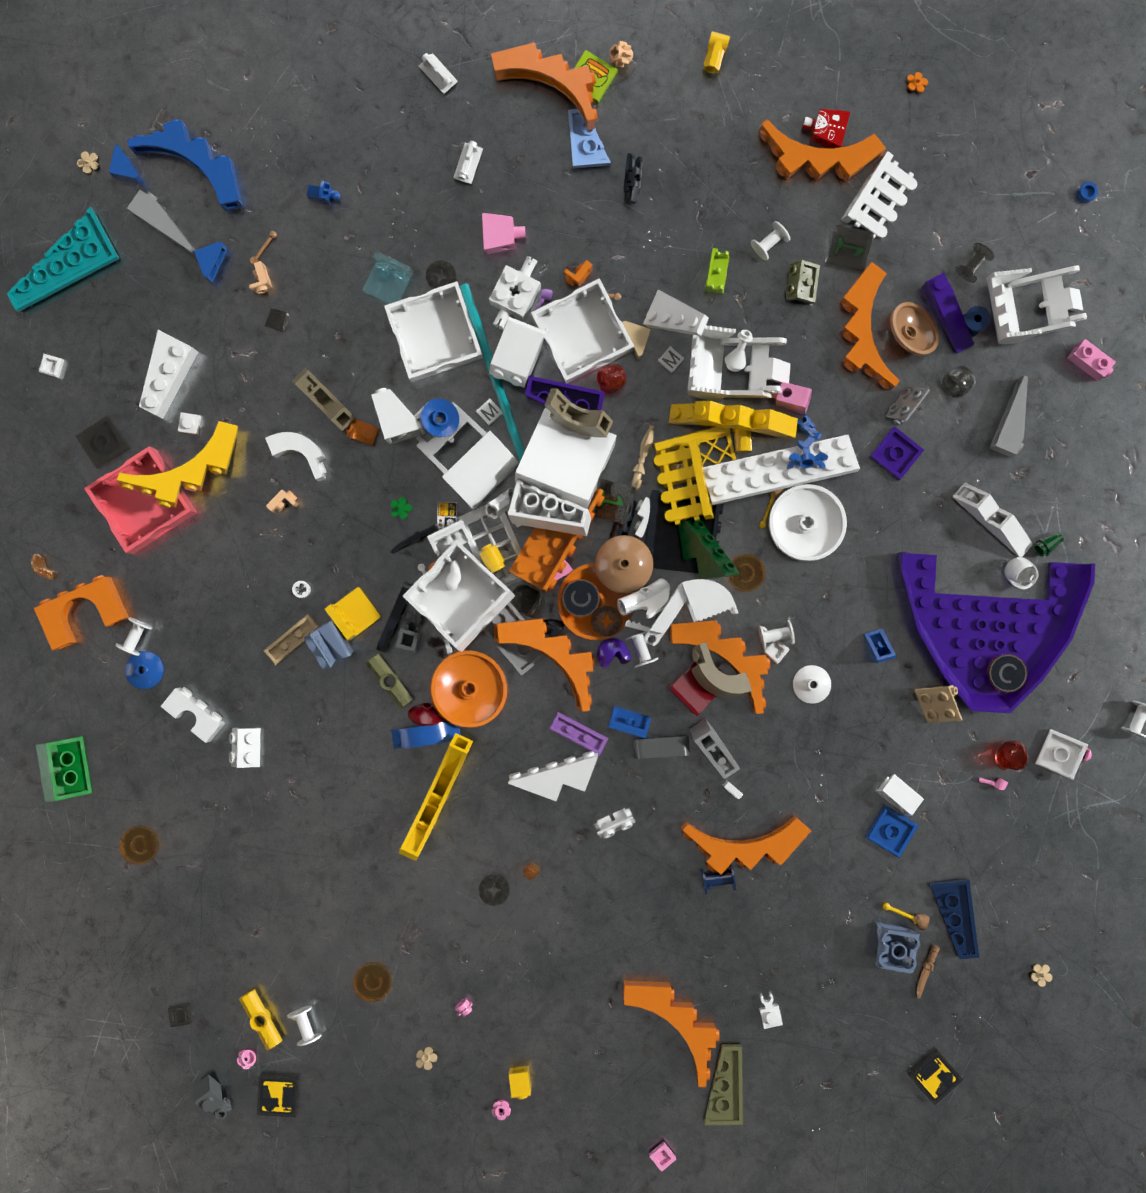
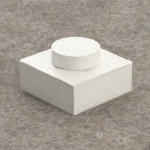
(189, 423)

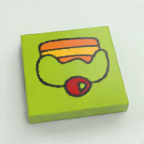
(603, 73)

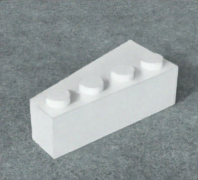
(166, 372)
(546, 511)

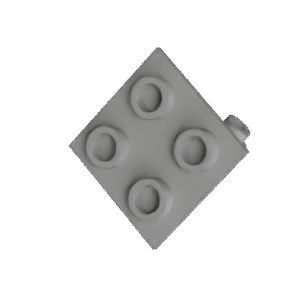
(906, 404)

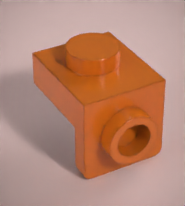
(361, 432)

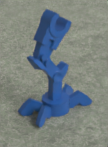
(807, 459)

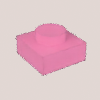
(662, 1156)

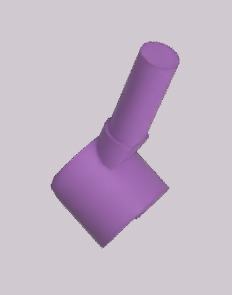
(545, 295)

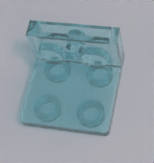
(388, 279)

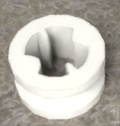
(298, 584)

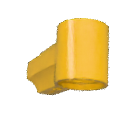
(716, 49)
(742, 440)

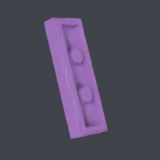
(578, 733)

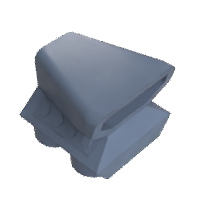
(328, 644)
(896, 948)

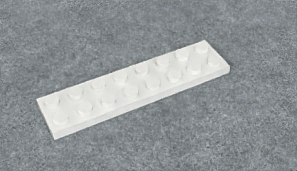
(770, 473)

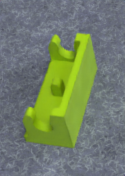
(717, 271)

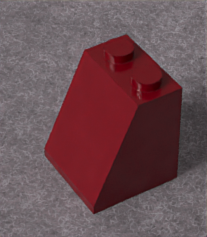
(689, 691)

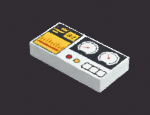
(446, 514)

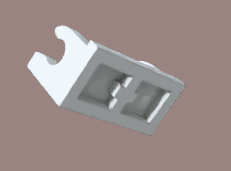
(447, 536)
(900, 795)

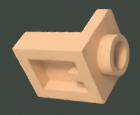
(261, 275)
(278, 502)

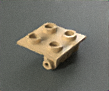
(939, 704)

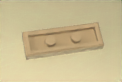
(290, 640)

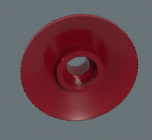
(424, 715)

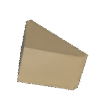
(638, 336)

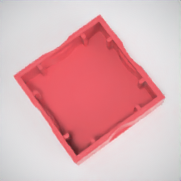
(132, 515)

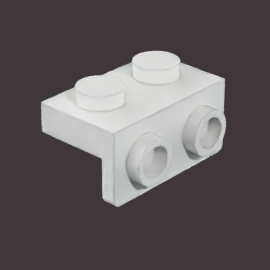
(245, 747)

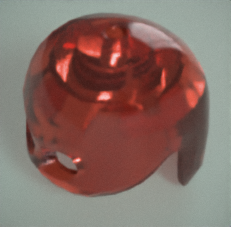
(614, 378)
(1005, 758)

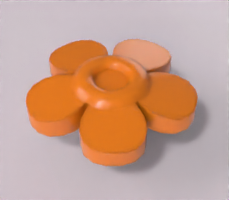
(916, 82)

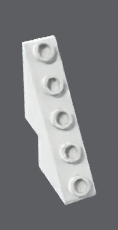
(995, 519)
(549, 780)

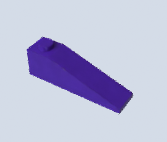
(948, 311)

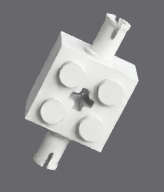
(516, 305)

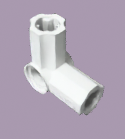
(500, 504)

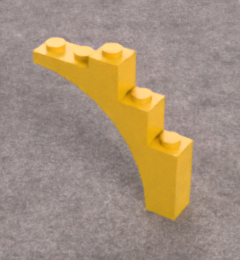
(734, 416)
(191, 475)
(436, 797)

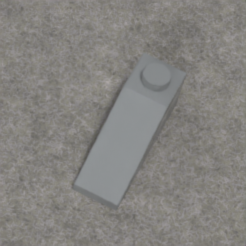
(714, 748)

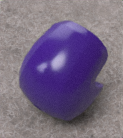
(612, 648)

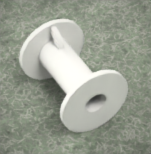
(768, 242)
(776, 634)
(133, 636)
(641, 649)
(1137, 721)
(304, 1025)

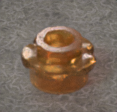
(531, 871)

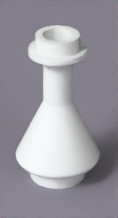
(736, 359)

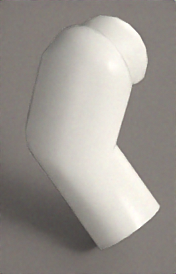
(454, 576)

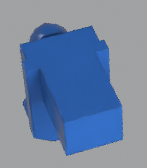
(322, 193)

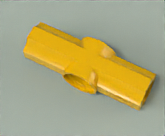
(254, 1008)

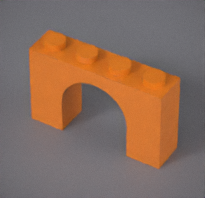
(54, 613)

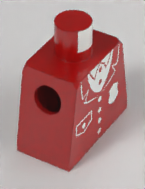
(828, 127)

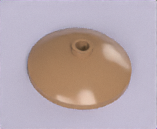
(914, 329)
(621, 578)

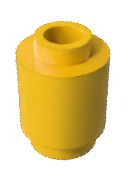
(492, 558)

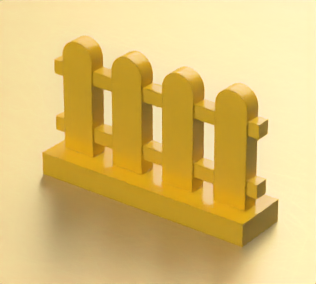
(688, 492)

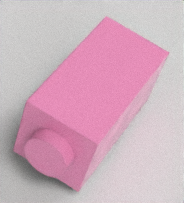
(1091, 360)

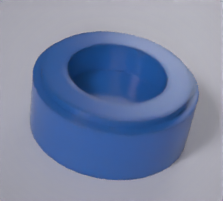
(1087, 192)

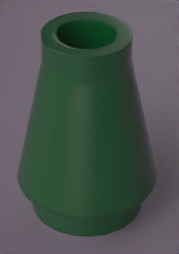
(1046, 545)

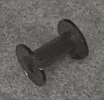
(982, 253)

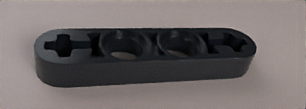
(394, 619)

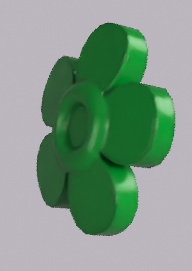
(400, 508)

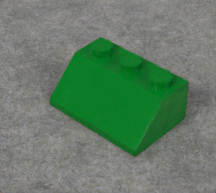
(63, 769)

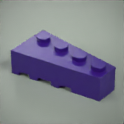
(580, 396)

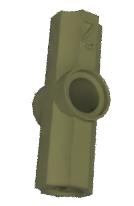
(381, 671)

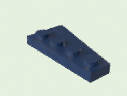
(958, 914)

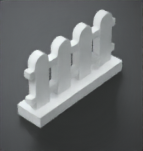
(881, 187)

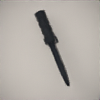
(418, 536)

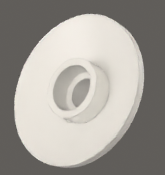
(802, 682)

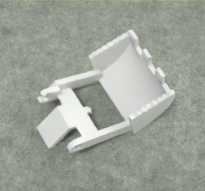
(1056, 301)
(707, 365)
(479, 469)
(703, 600)

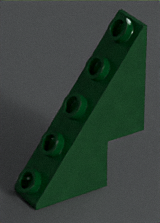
(701, 545)

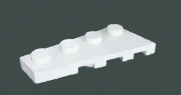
(675, 316)

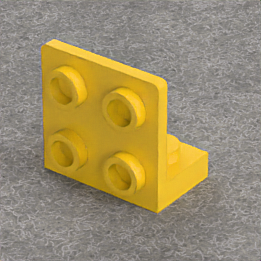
(353, 613)

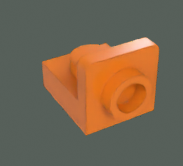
(582, 272)

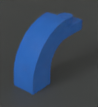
(423, 735)

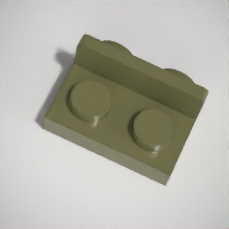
(802, 281)

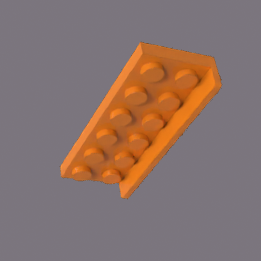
(546, 552)

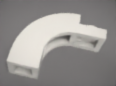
(291, 442)

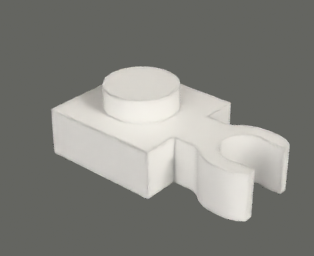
(770, 1013)

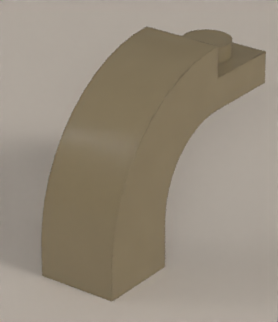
(323, 399)
(582, 421)
(715, 681)

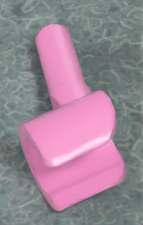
(1000, 783)

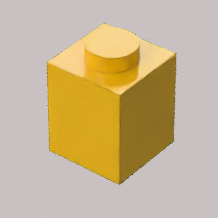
(520, 1082)

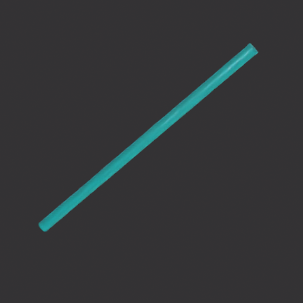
(497, 383)

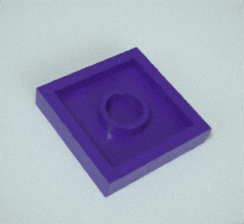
(896, 453)

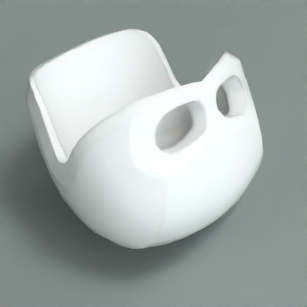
(1020, 572)

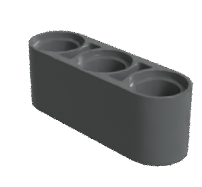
(661, 747)

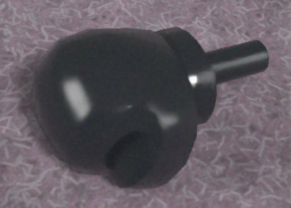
(553, 626)

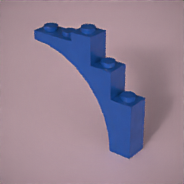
(198, 152)

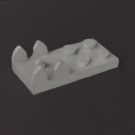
(519, 655)

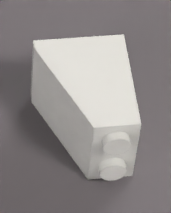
(517, 352)
(395, 419)

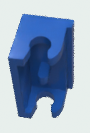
(629, 722)

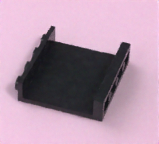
(664, 536)

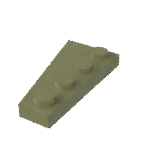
(726, 1094)

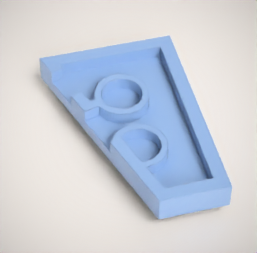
(585, 144)

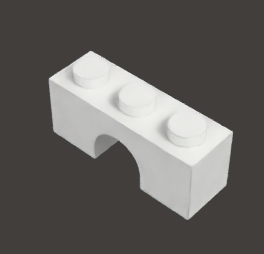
(207, 722)

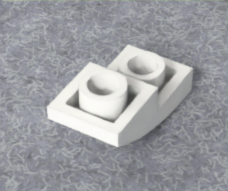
(643, 512)

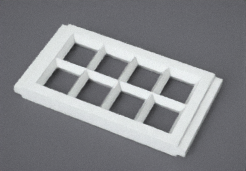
(480, 513)

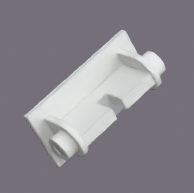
(437, 72)
(468, 162)
(609, 827)

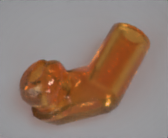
(39, 567)

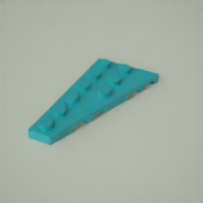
(67, 261)

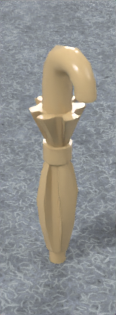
(645, 448)

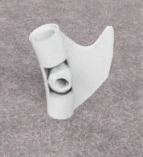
(649, 598)

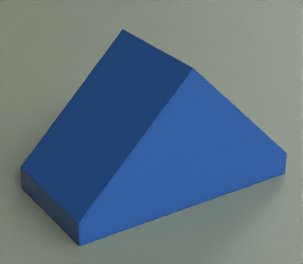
(122, 168)
(210, 259)
(879, 646)

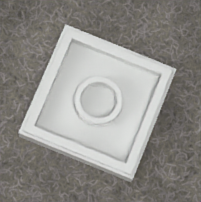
(1061, 754)

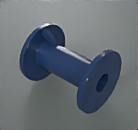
(977, 319)
(718, 879)

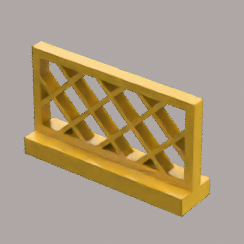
(700, 436)

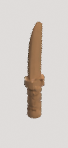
(927, 967)

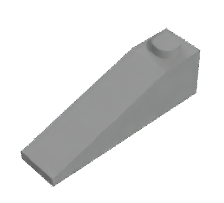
(150, 211)
(1011, 428)

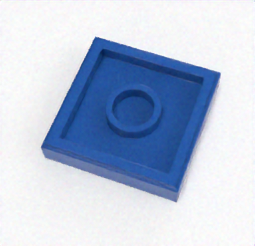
(891, 831)

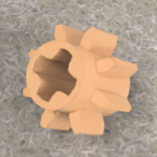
(621, 54)

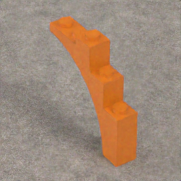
(528, 63)
(819, 161)
(858, 329)
(556, 648)
(728, 649)
(777, 845)
(698, 1035)

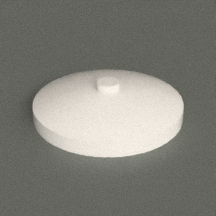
(807, 522)

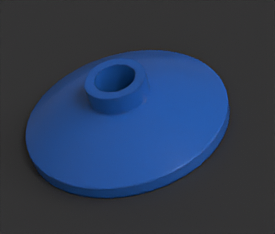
(444, 410)
(153, 670)

